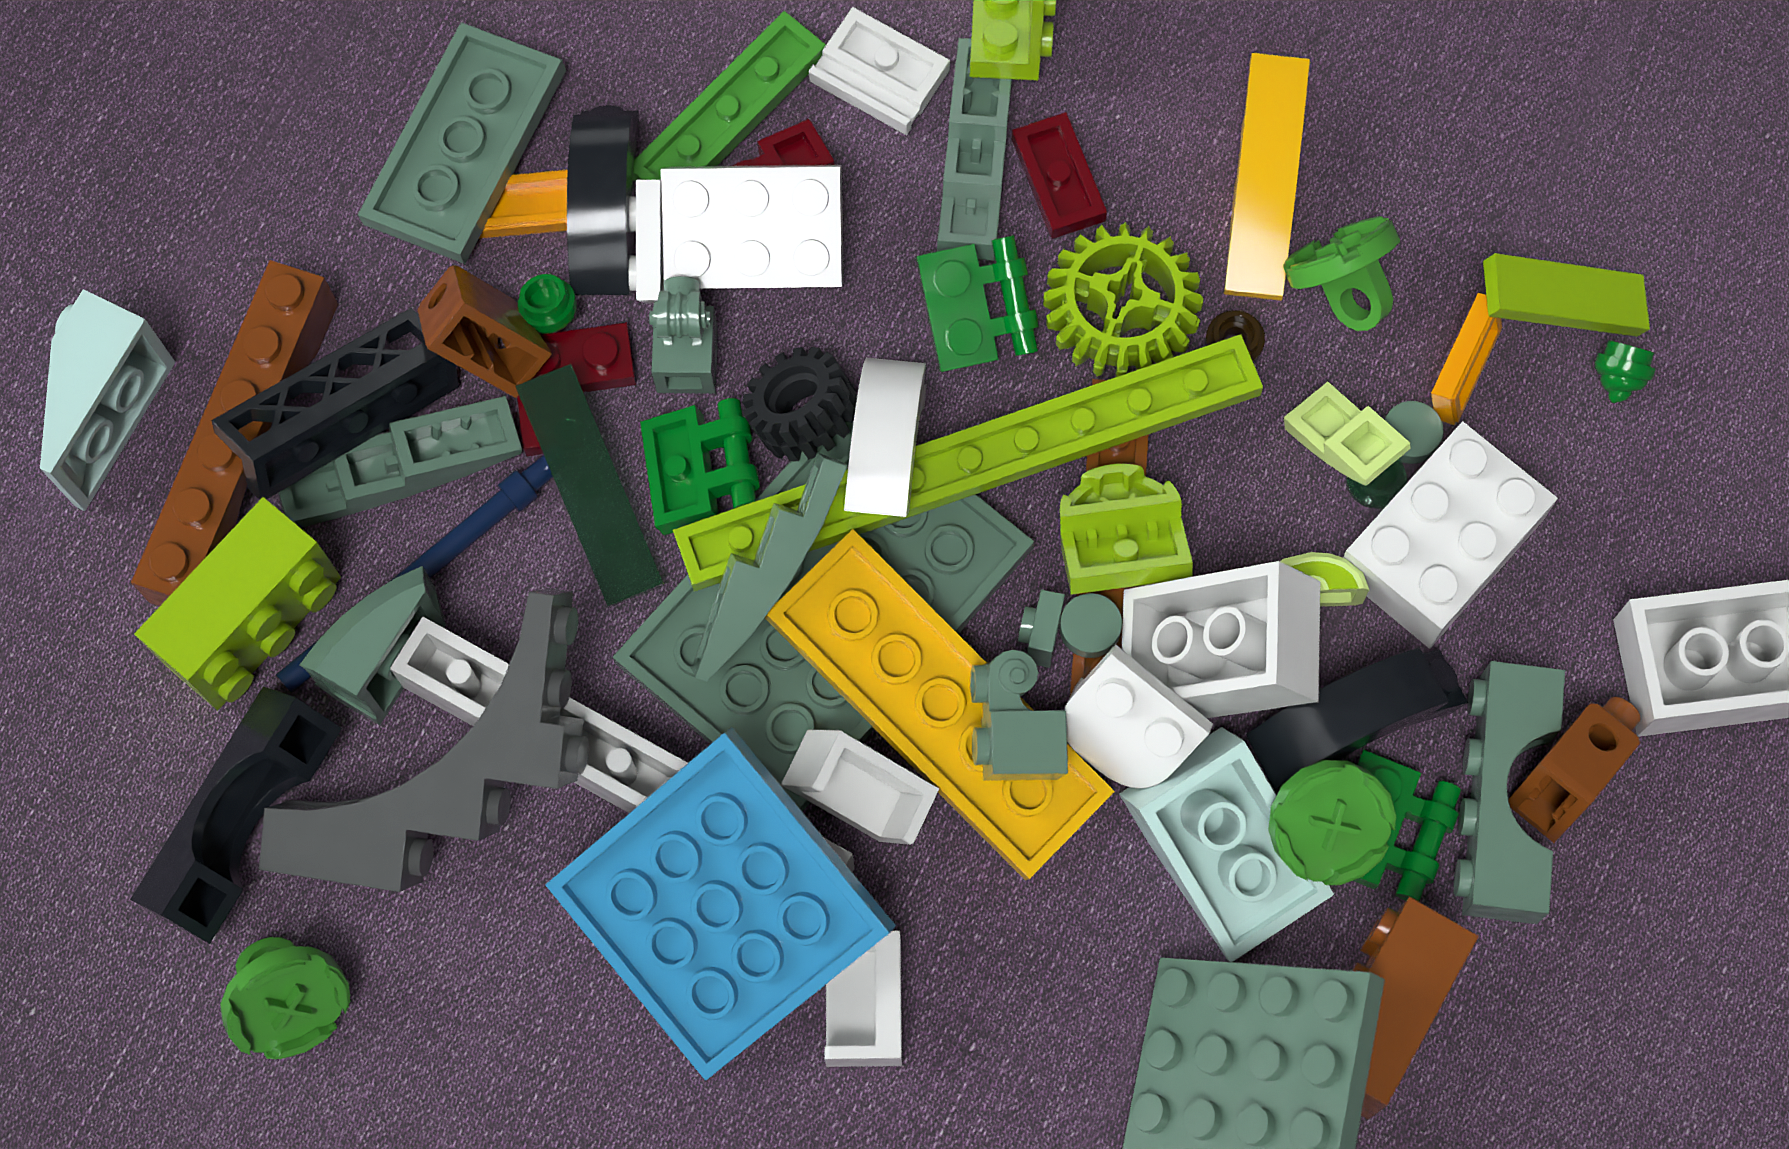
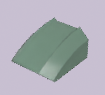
(361, 646)

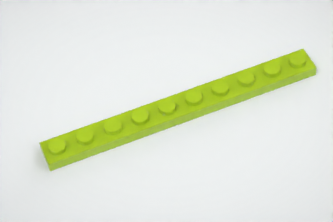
(1004, 450)

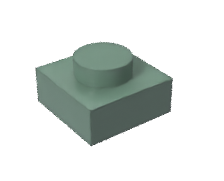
(1041, 627)

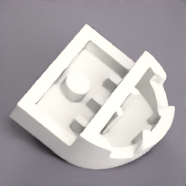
(1131, 723)

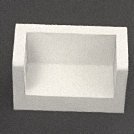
(860, 786)
(866, 1009)

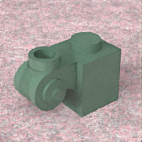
(683, 339)
(1012, 738)

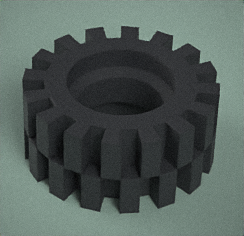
(784, 387)

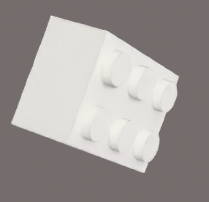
(753, 225)
(1448, 533)
(1229, 637)
(1707, 657)

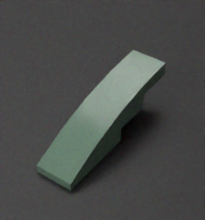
(974, 159)
(405, 462)
(754, 586)

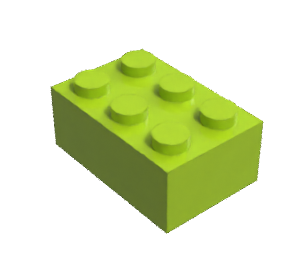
(240, 605)

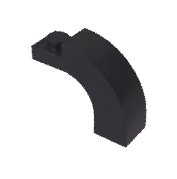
(598, 199)
(1357, 712)

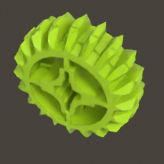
(1102, 292)

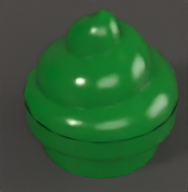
(547, 303)
(1624, 369)

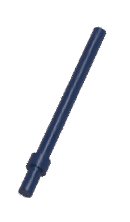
(515, 492)

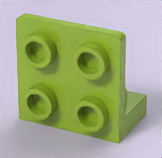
(1010, 38)

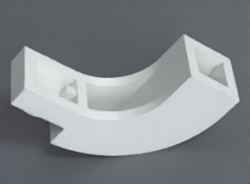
(885, 437)

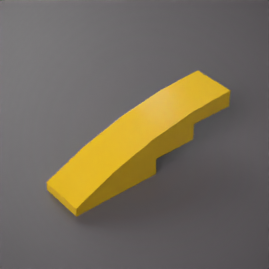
(1266, 176)

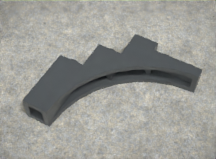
(463, 795)

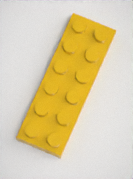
(913, 687)

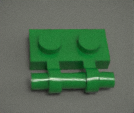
(959, 307)
(680, 464)
(1435, 819)

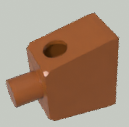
(463, 324)
(1577, 767)

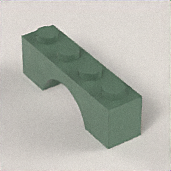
(1505, 868)

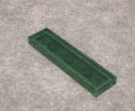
(589, 486)

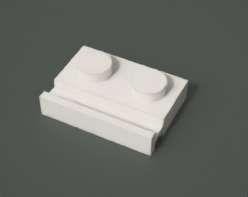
(879, 70)
(645, 219)

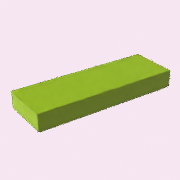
(1565, 295)

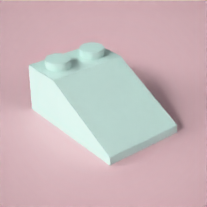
(98, 389)
(1216, 844)

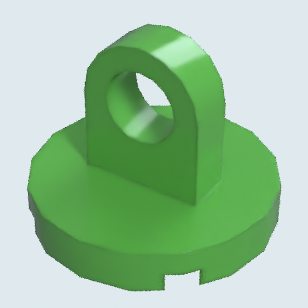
(1348, 264)
(1331, 822)
(283, 998)

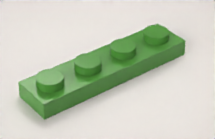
(734, 100)

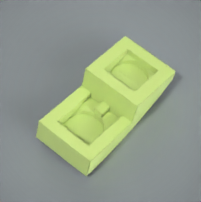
(1344, 436)

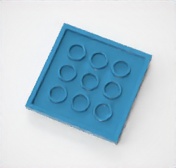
(720, 904)

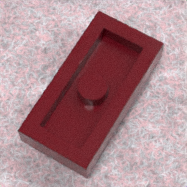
(1059, 175)

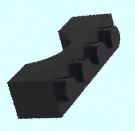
(198, 867)

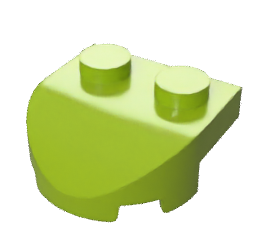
(1122, 531)

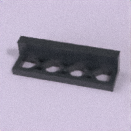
(347, 414)

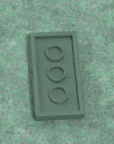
(462, 142)

